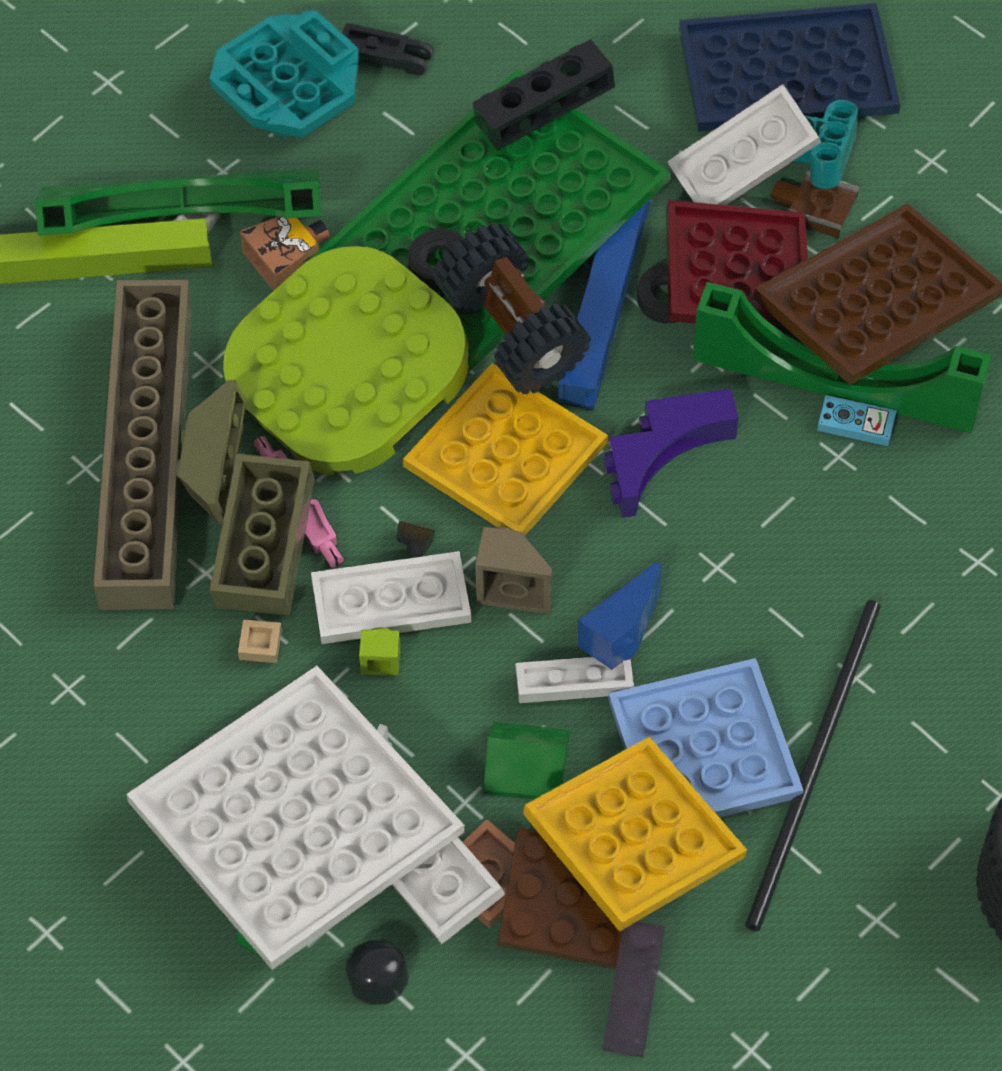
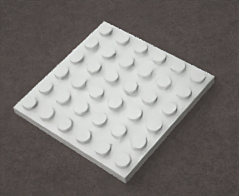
(295, 816)

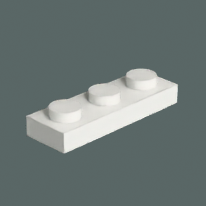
(570, 679)

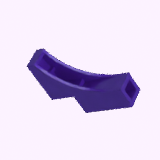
(666, 431)

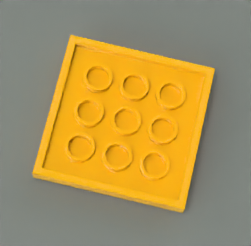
(505, 452)
(634, 833)

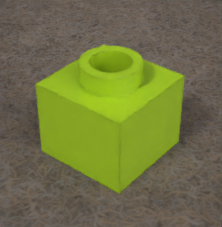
(380, 652)

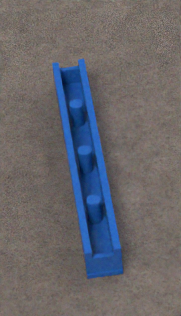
(602, 309)

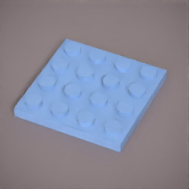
(716, 733)

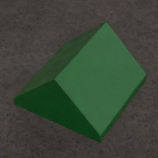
(525, 760)

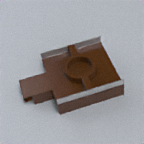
(823, 208)

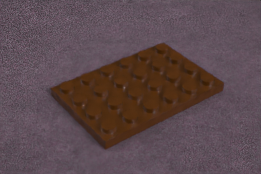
(878, 293)

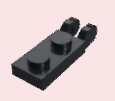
(389, 49)

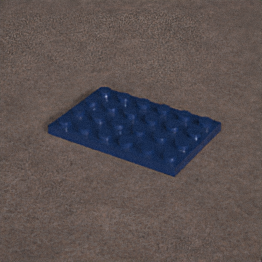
(812, 52)

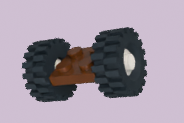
(538, 340)

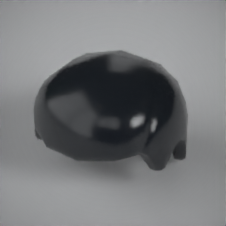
(377, 971)

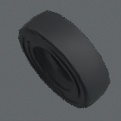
(423, 246)
(645, 289)

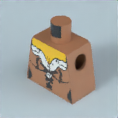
(281, 246)

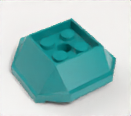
(288, 73)

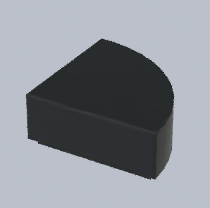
(415, 538)

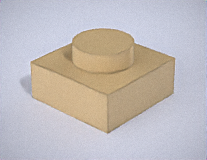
(259, 641)

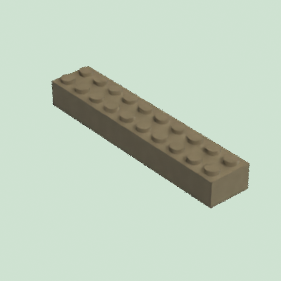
(142, 446)

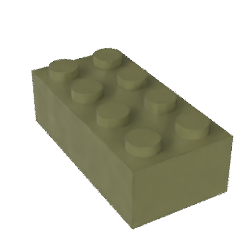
(262, 534)

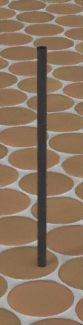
(812, 767)

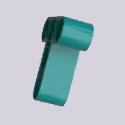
(837, 139)

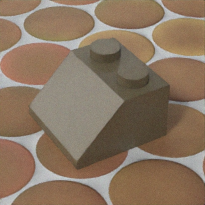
(512, 573)

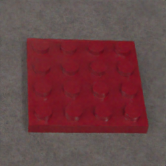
(730, 249)

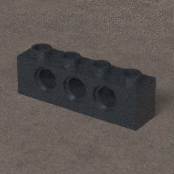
(544, 94)

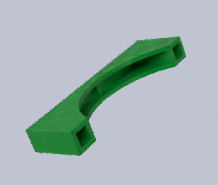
(84, 206)
(740, 340)

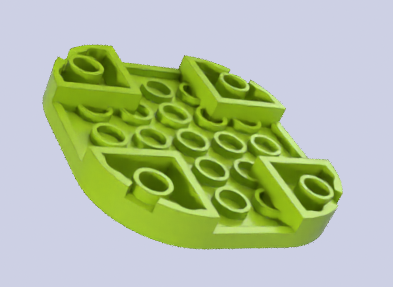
(347, 358)

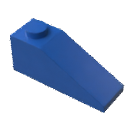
(619, 623)

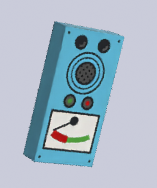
(856, 420)

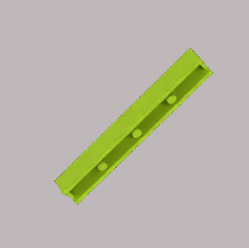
(105, 251)

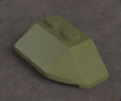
(211, 448)

